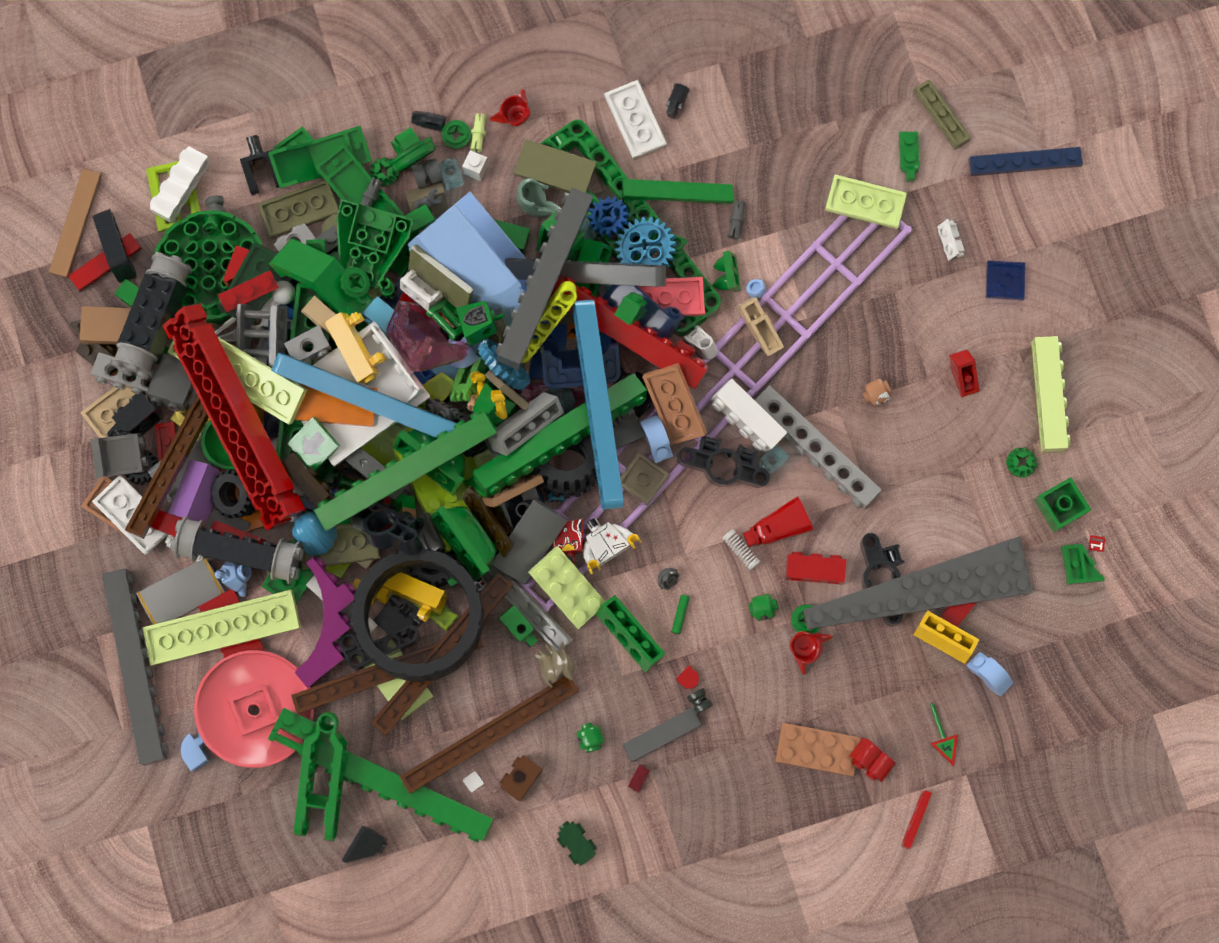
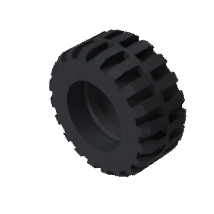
(572, 481)

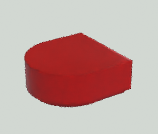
(688, 678)

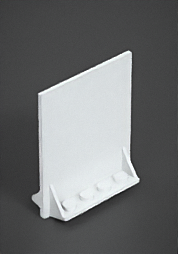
(394, 380)

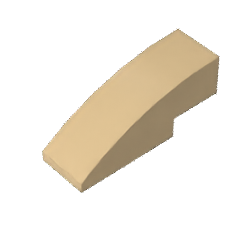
(760, 326)

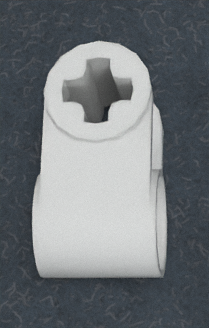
(702, 343)

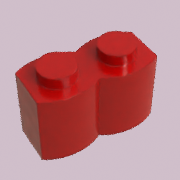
(872, 760)

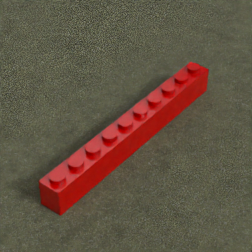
(639, 339)

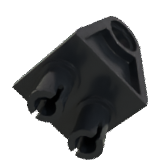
(256, 154)

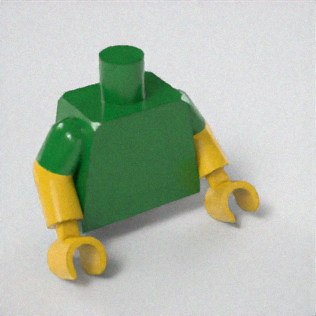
(491, 400)

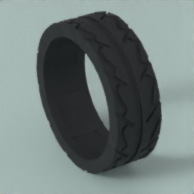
(390, 567)

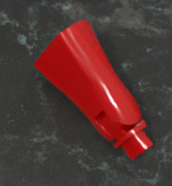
(782, 523)

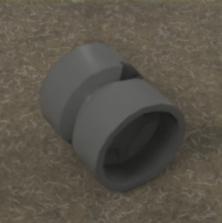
(427, 173)

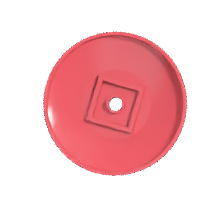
(223, 705)

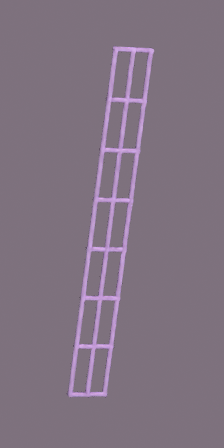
(735, 369)

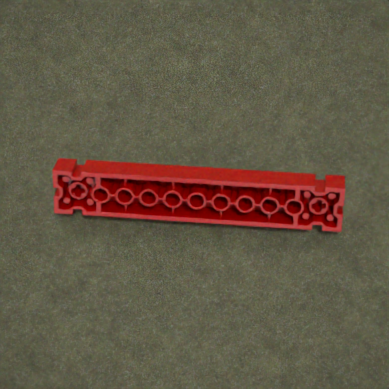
(233, 417)

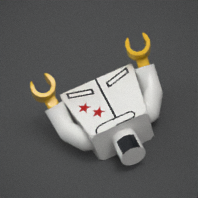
(606, 543)

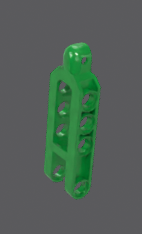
(327, 729)

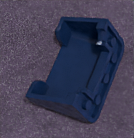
(661, 320)
(563, 368)

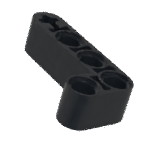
(113, 246)
(381, 643)

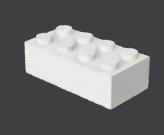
(747, 416)

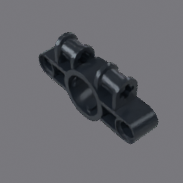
(744, 460)
(400, 535)
(879, 557)

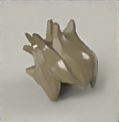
(555, 664)

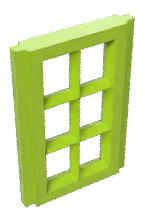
(152, 173)

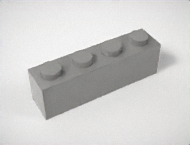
(526, 423)

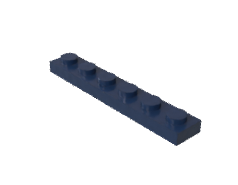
(1025, 161)

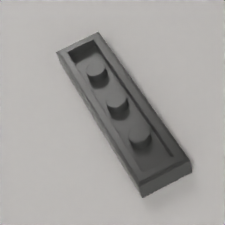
(661, 734)

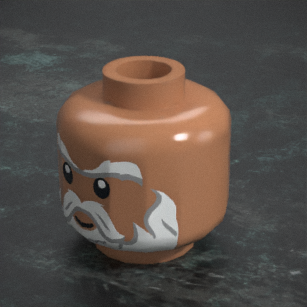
(877, 392)

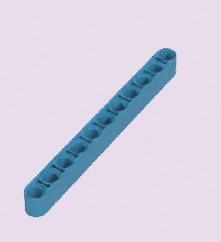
(361, 395)
(598, 405)

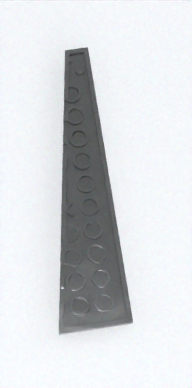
(971, 578)

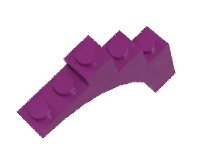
(335, 623)

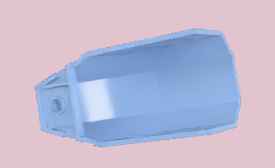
(475, 251)

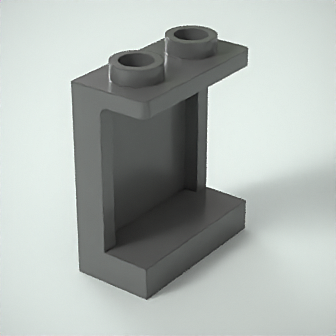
(170, 384)
(119, 455)

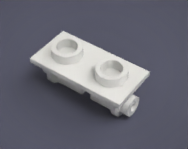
(948, 232)

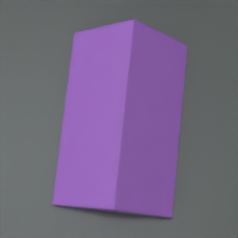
(194, 490)

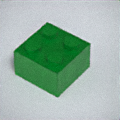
(1062, 504)

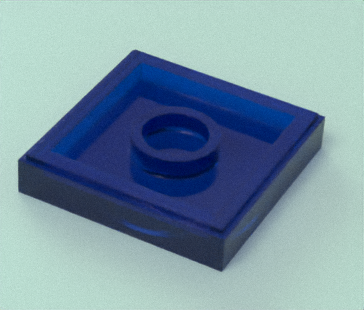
(1005, 280)

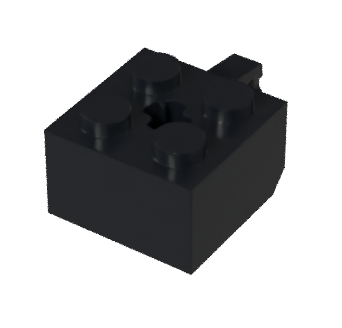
(135, 417)

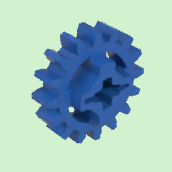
(608, 224)

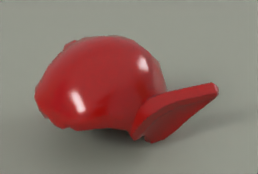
(513, 110)
(807, 648)

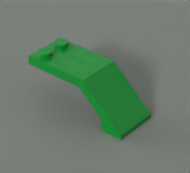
(298, 162)
(350, 179)
(319, 272)

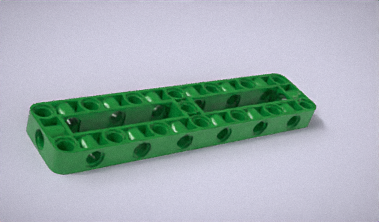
(612, 177)

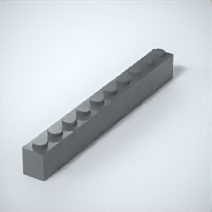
(544, 278)
(134, 667)

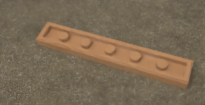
(75, 223)

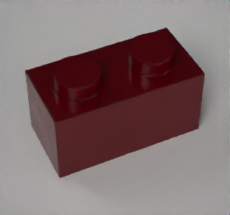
(638, 778)

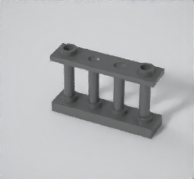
(277, 333)
(364, 464)

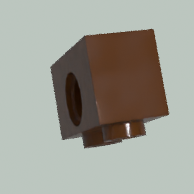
(519, 790)

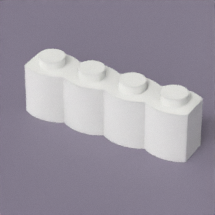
(180, 184)

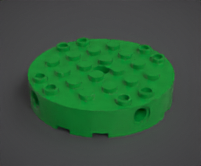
(204, 241)

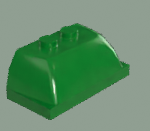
(448, 475)
(465, 538)

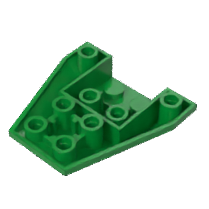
(370, 238)

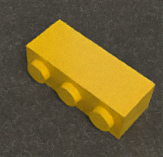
(946, 637)

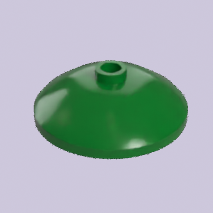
(214, 449)

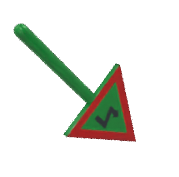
(945, 746)

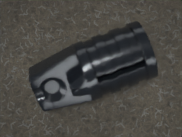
(677, 99)
(428, 120)

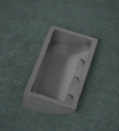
(531, 540)

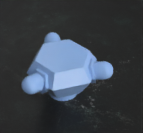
(235, 577)

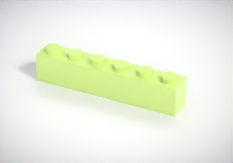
(1049, 394)

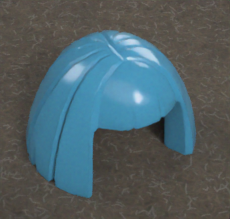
(312, 534)

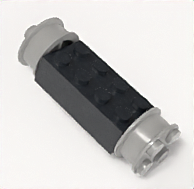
(155, 303)
(196, 540)

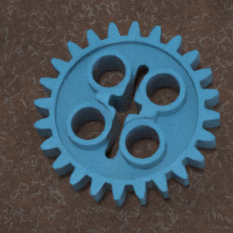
(646, 230)
(516, 378)

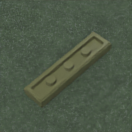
(942, 114)

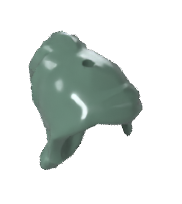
(533, 199)

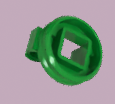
(410, 150)

